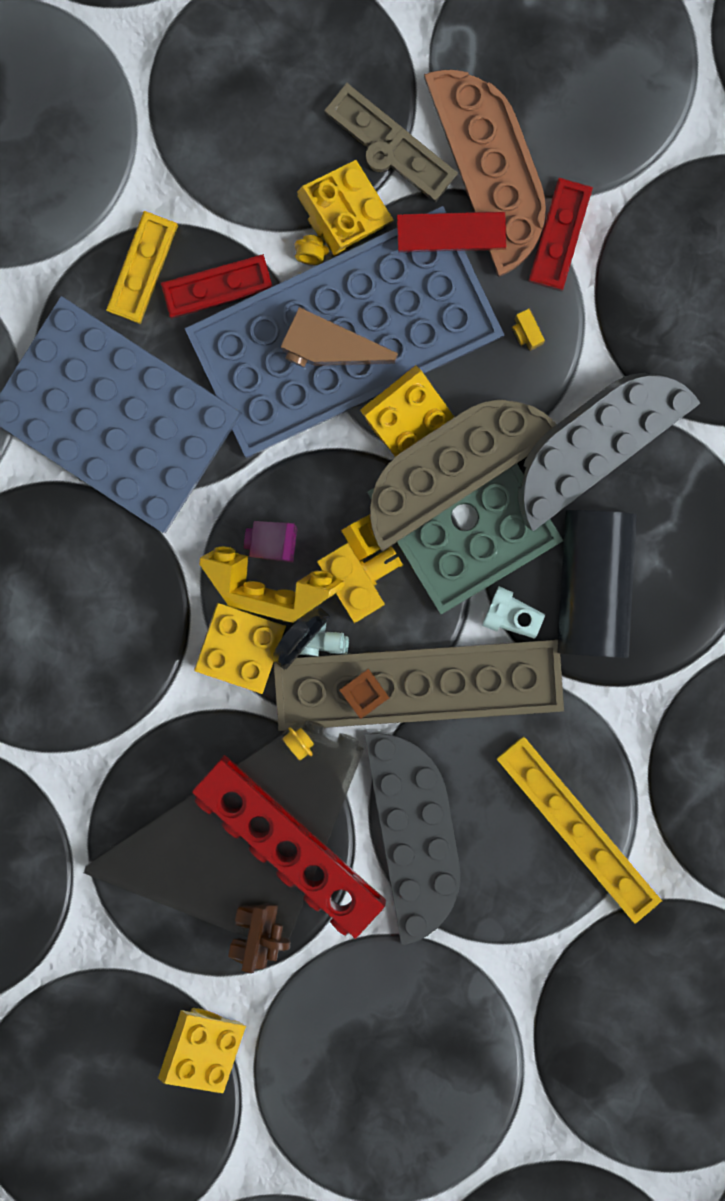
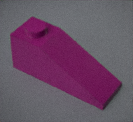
(271, 541)

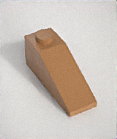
(326, 344)

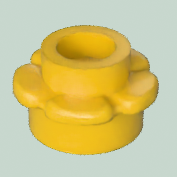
(310, 250)
(298, 743)

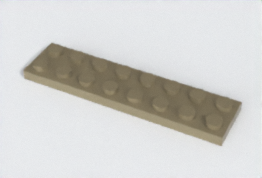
(424, 684)

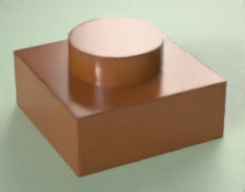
(364, 693)

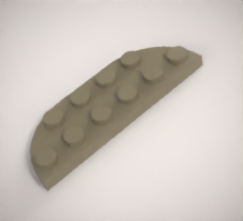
(452, 465)

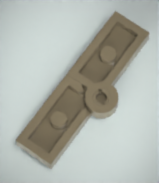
(390, 143)

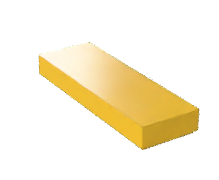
(142, 267)

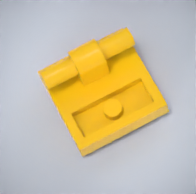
(343, 207)

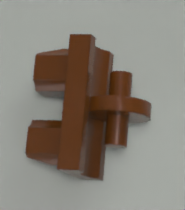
(263, 938)

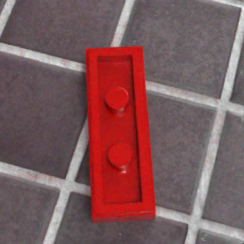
(451, 232)
(560, 234)
(216, 286)

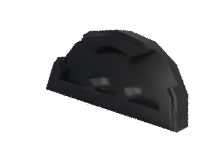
(299, 637)

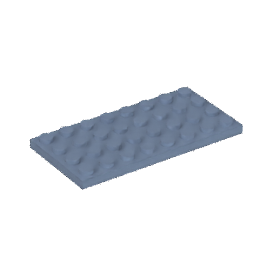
(407, 301)

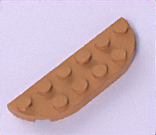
(491, 159)

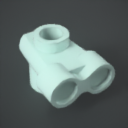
(505, 611)
(329, 642)

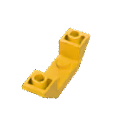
(229, 573)

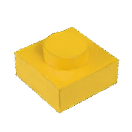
(527, 330)
(361, 538)

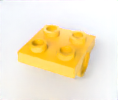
(406, 411)
(239, 648)
(201, 1051)

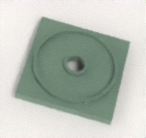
(462, 563)

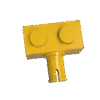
(359, 593)

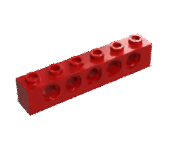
(347, 918)

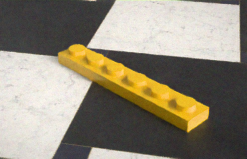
(579, 829)

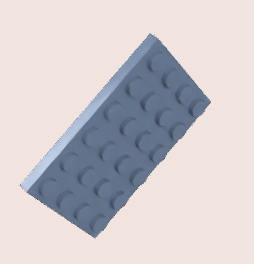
(114, 414)

